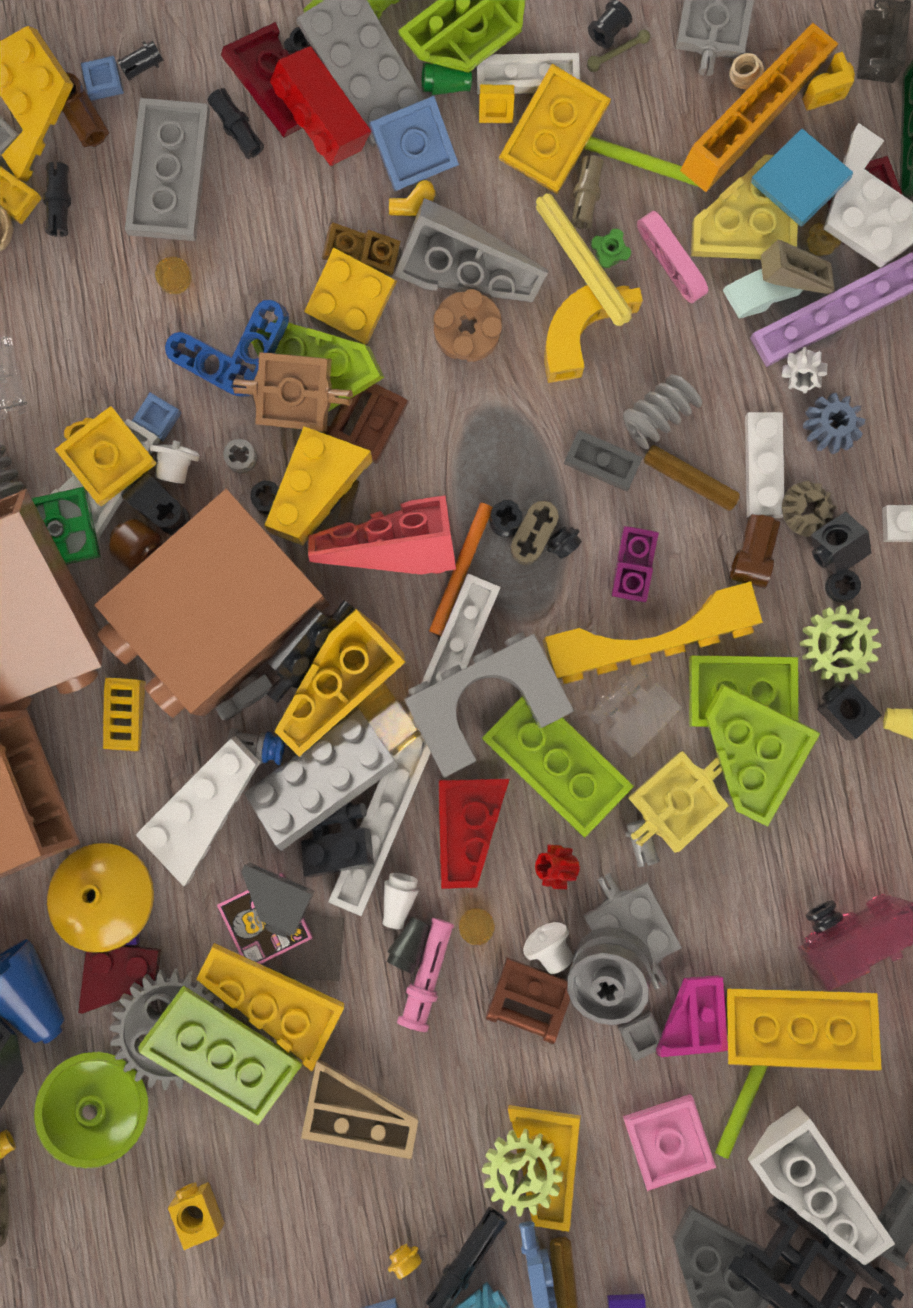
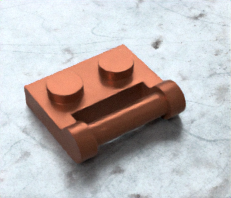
(375, 423)
(534, 989)

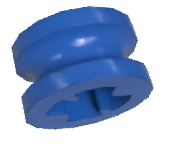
(273, 748)

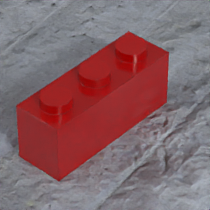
(319, 105)

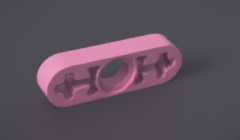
(672, 257)

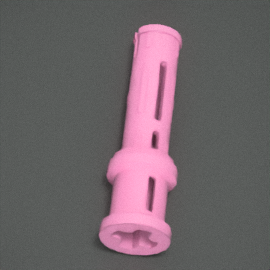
(422, 992)

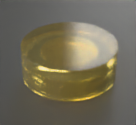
(173, 275)
(476, 926)

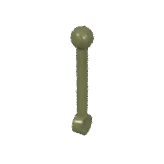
(594, 62)

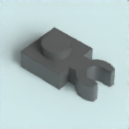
(252, 690)

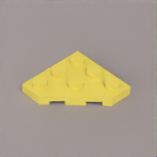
(741, 222)

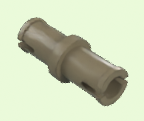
(587, 192)

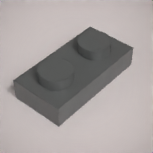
(603, 460)

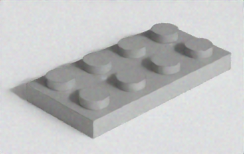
(360, 57)
(167, 169)
(320, 780)

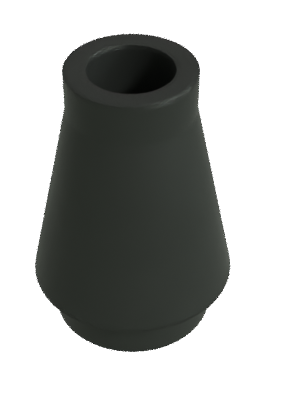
(409, 946)

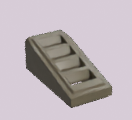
(795, 268)

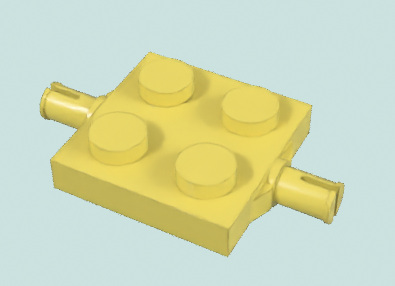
(678, 802)

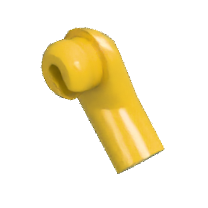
(411, 205)

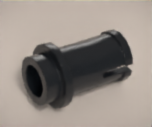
(140, 60)

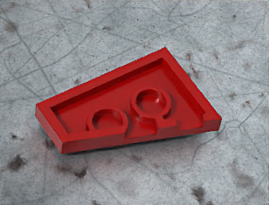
(466, 827)

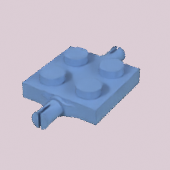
(538, 1268)

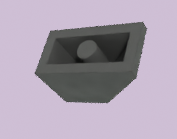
(277, 899)

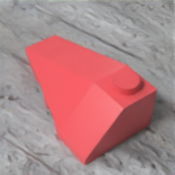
(404, 541)

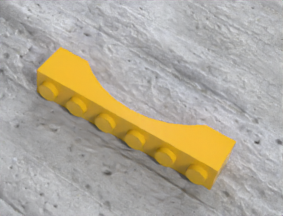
(724, 612)

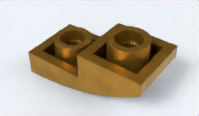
(369, 247)

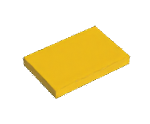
(554, 129)

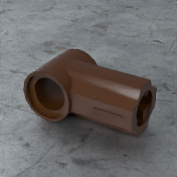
(83, 116)
(754, 559)

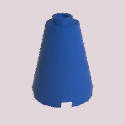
(27, 995)

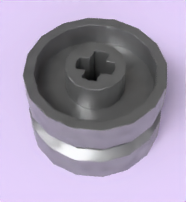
(610, 976)

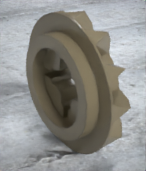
(795, 503)

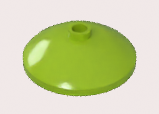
(96, 1082)

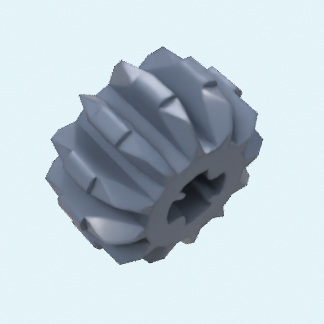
(846, 418)

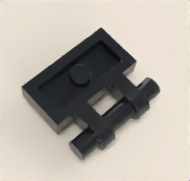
(341, 850)

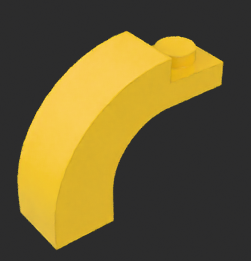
(562, 348)

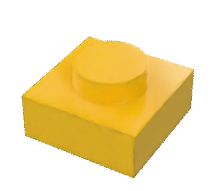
(496, 103)

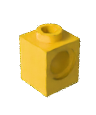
(193, 1230)

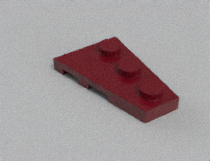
(253, 62)

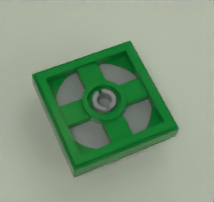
(70, 524)

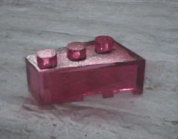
(859, 941)

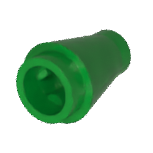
(444, 80)

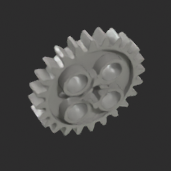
(139, 1018)

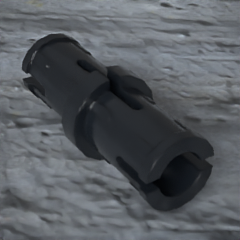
(235, 123)
(57, 199)

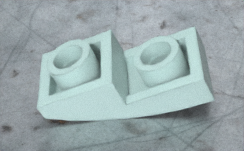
(754, 295)

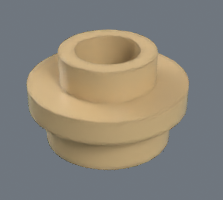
(743, 64)

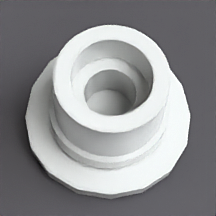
(173, 461)
(549, 947)

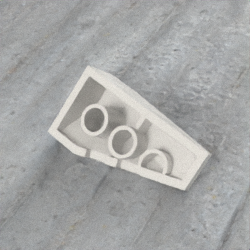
(811, 1180)

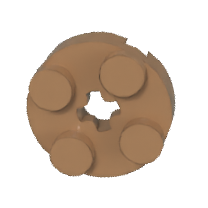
(469, 306)

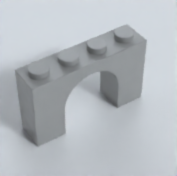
(519, 663)

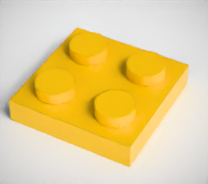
(350, 296)
(105, 456)

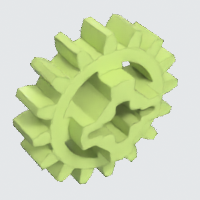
(850, 654)
(535, 1179)

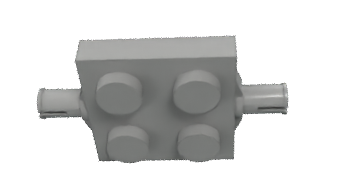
(714, 29)
(639, 914)

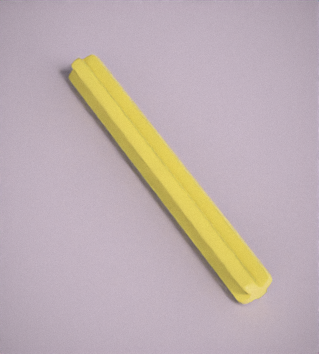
(584, 260)

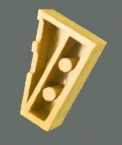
(313, 483)

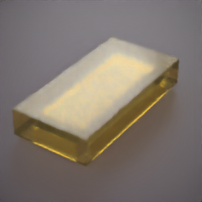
(388, 719)

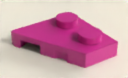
(696, 1019)

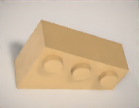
(356, 1116)

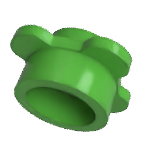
(611, 258)

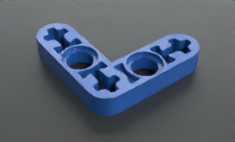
(231, 366)

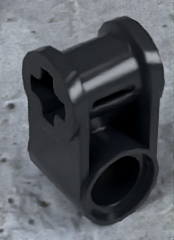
(155, 503)

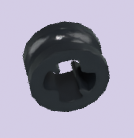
(261, 487)
(833, 593)
(824, 916)

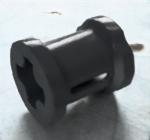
(609, 24)
(499, 510)

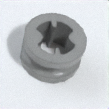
(242, 445)

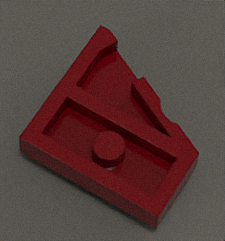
(113, 972)

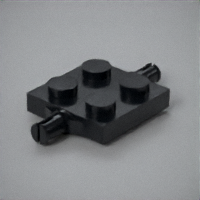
(301, 648)

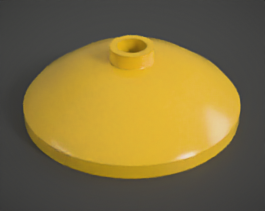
(121, 901)

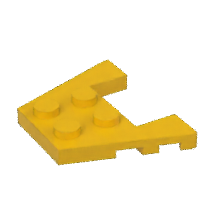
(35, 93)

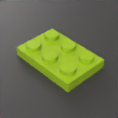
(761, 678)

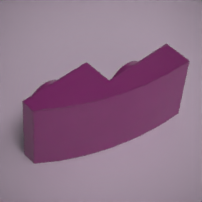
(634, 564)

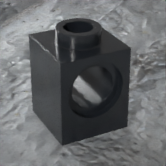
(841, 544)
(863, 713)

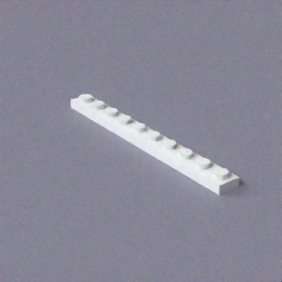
(398, 786)

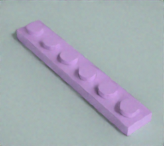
(835, 311)

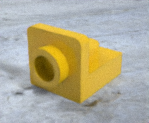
(830, 86)

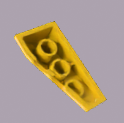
(345, 671)

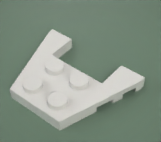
(868, 211)

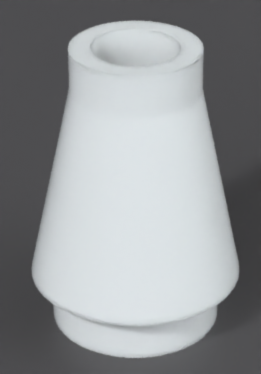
(398, 899)

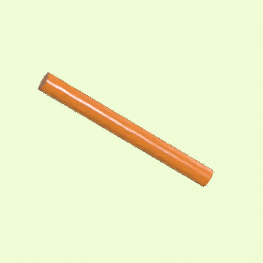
(462, 566)

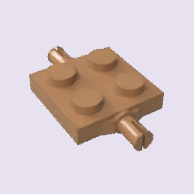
(292, 391)

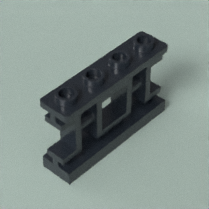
(829, 1252)

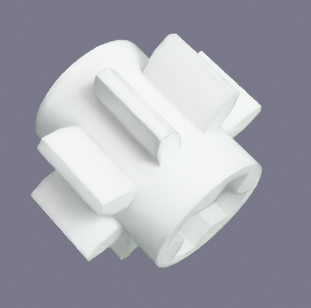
(804, 370)

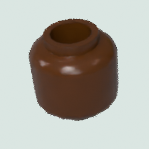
(133, 543)

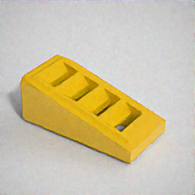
(110, 700)

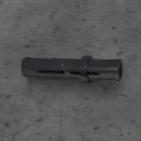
(457, 1274)

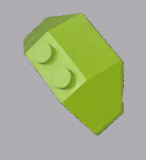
(463, 31)

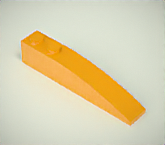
(757, 108)

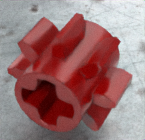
(557, 867)

